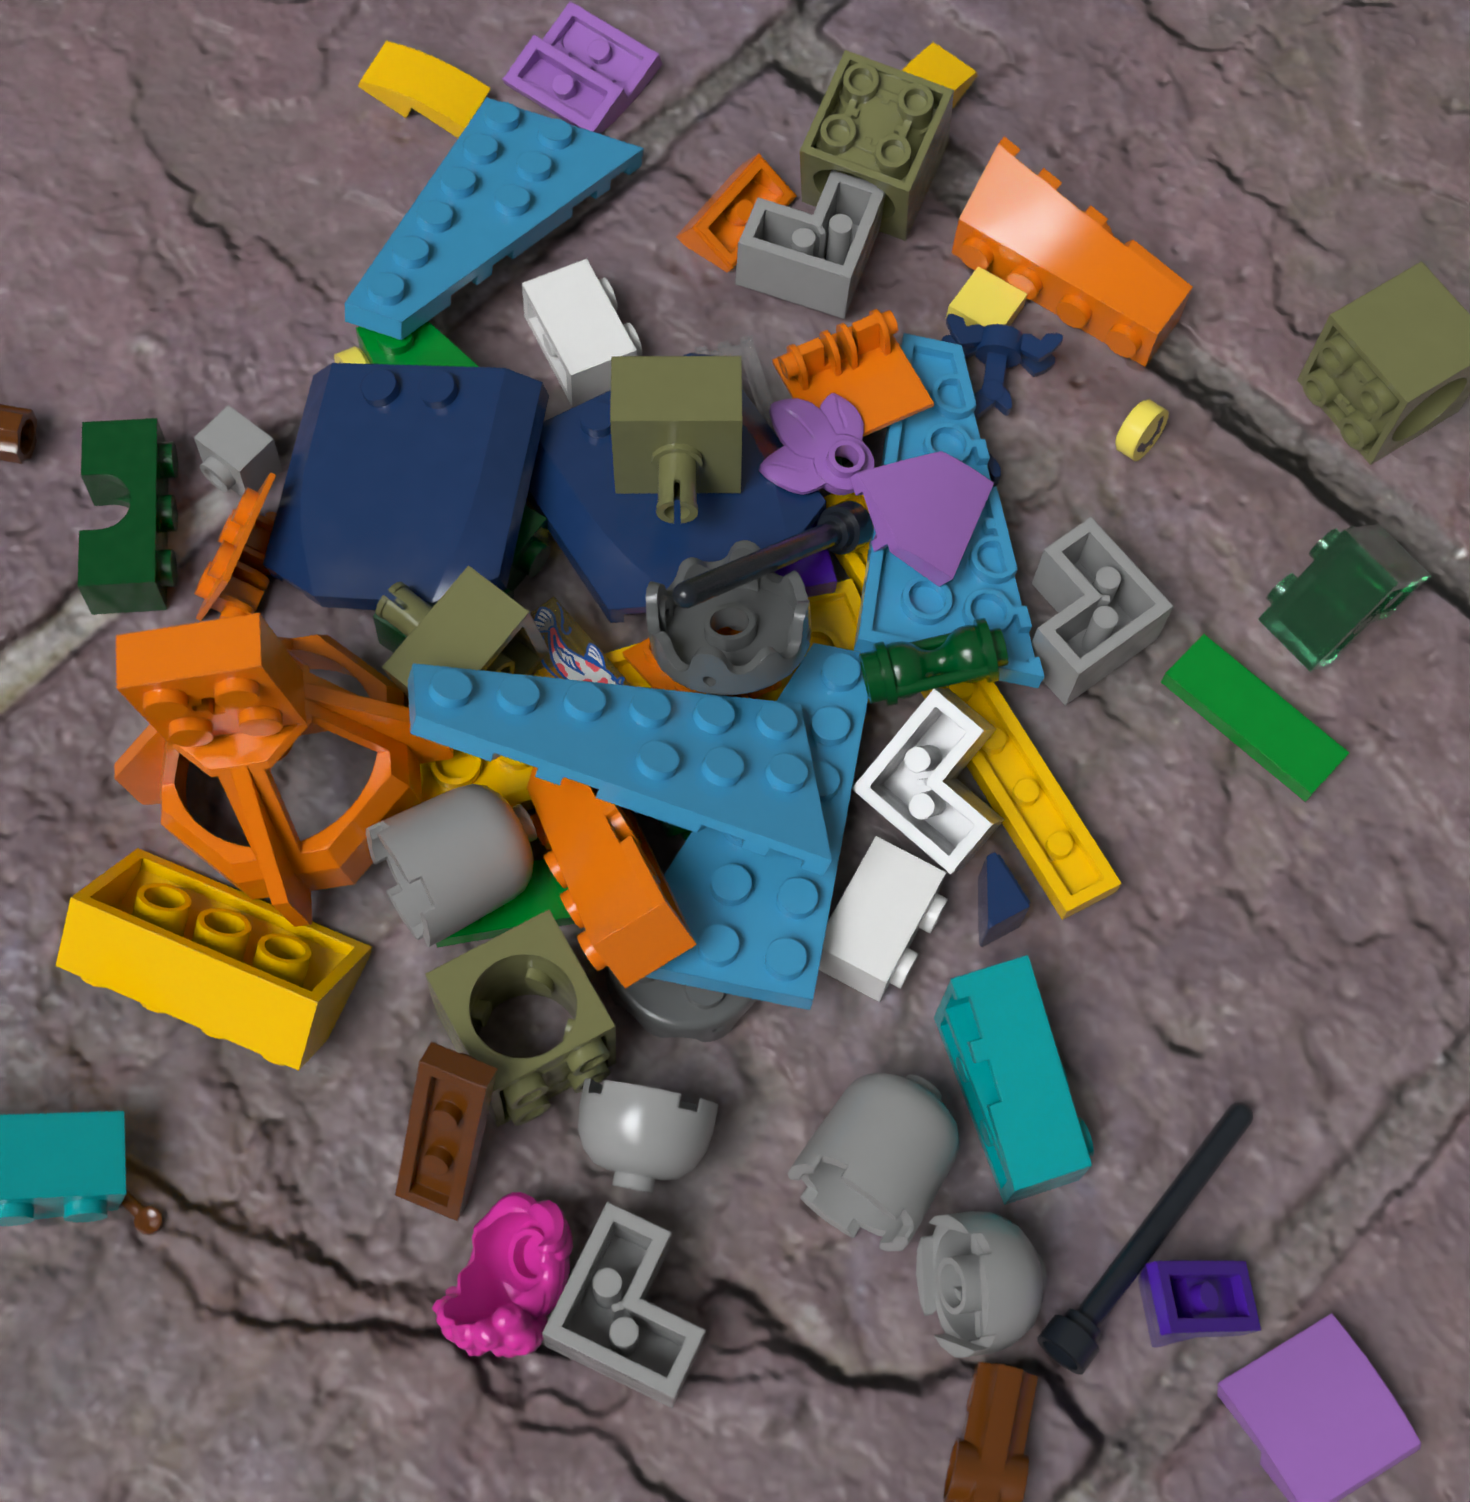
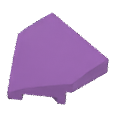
(924, 510)

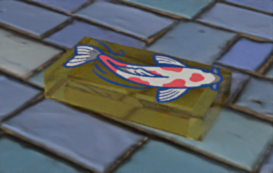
(571, 650)

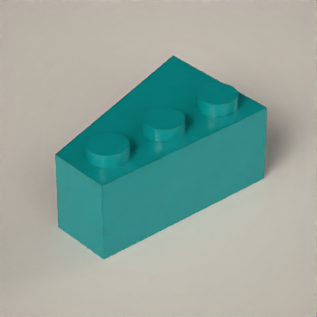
(1013, 1079)
(61, 1166)

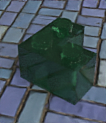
(1349, 585)

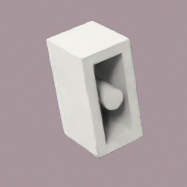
(578, 328)
(879, 919)

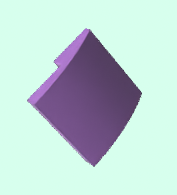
(583, 70)
(1319, 1415)

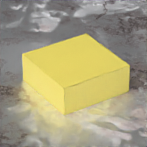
(987, 300)

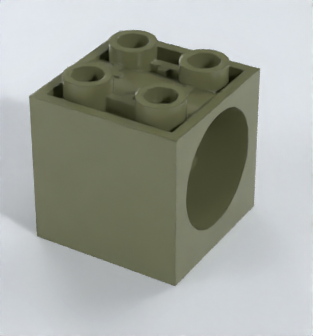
(880, 130)
(1391, 363)
(517, 963)

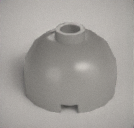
(643, 1132)
(980, 1281)

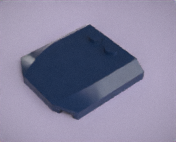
(405, 481)
(619, 539)

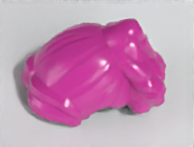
(510, 1279)

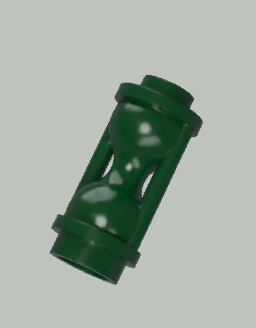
(934, 662)

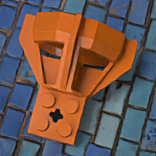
(234, 707)

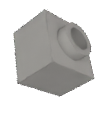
(236, 453)

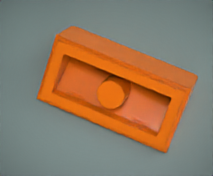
(722, 219)

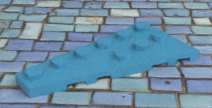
(490, 198)
(901, 601)
(646, 749)
(758, 915)

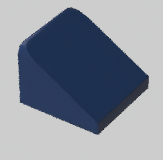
(1000, 901)

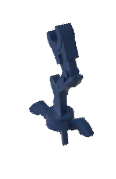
(1000, 348)

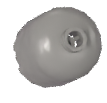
(454, 858)
(879, 1157)

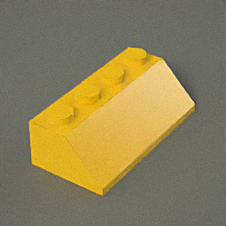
(211, 957)

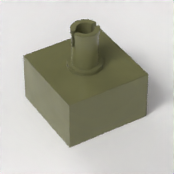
(676, 428)
(466, 629)

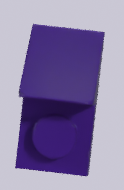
(1197, 1300)

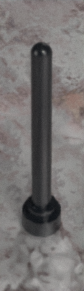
(839, 530)
(1075, 1335)

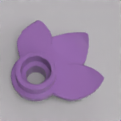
(812, 441)

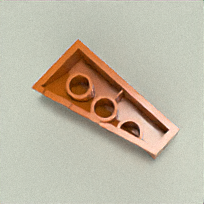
(1068, 258)
(610, 880)

